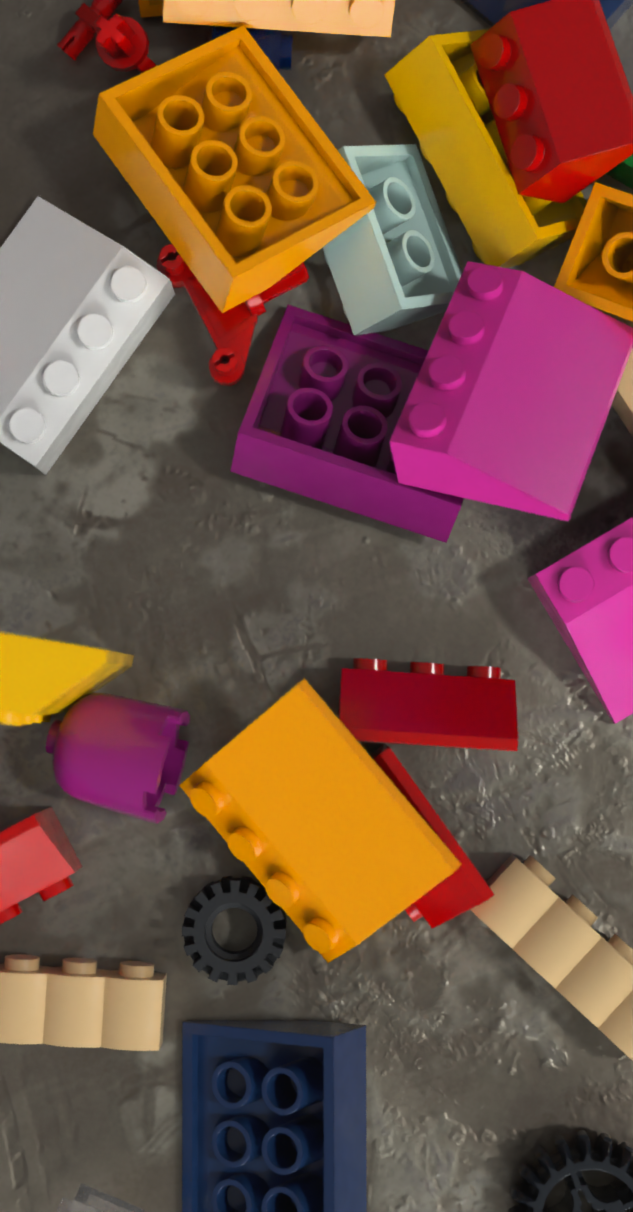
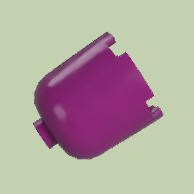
(119, 753)

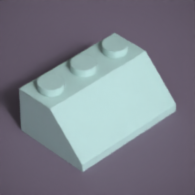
(398, 256)

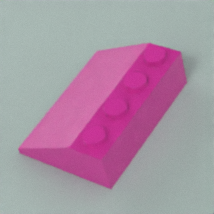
(511, 394)
(593, 611)

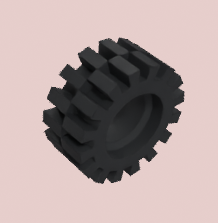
(227, 964)

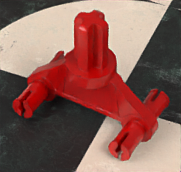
(119, 40)
(229, 330)

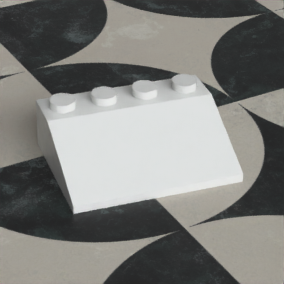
(67, 326)

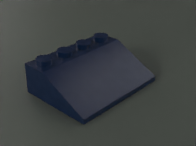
(273, 1116)

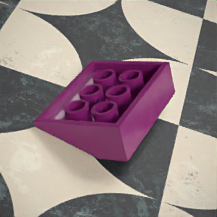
(328, 419)

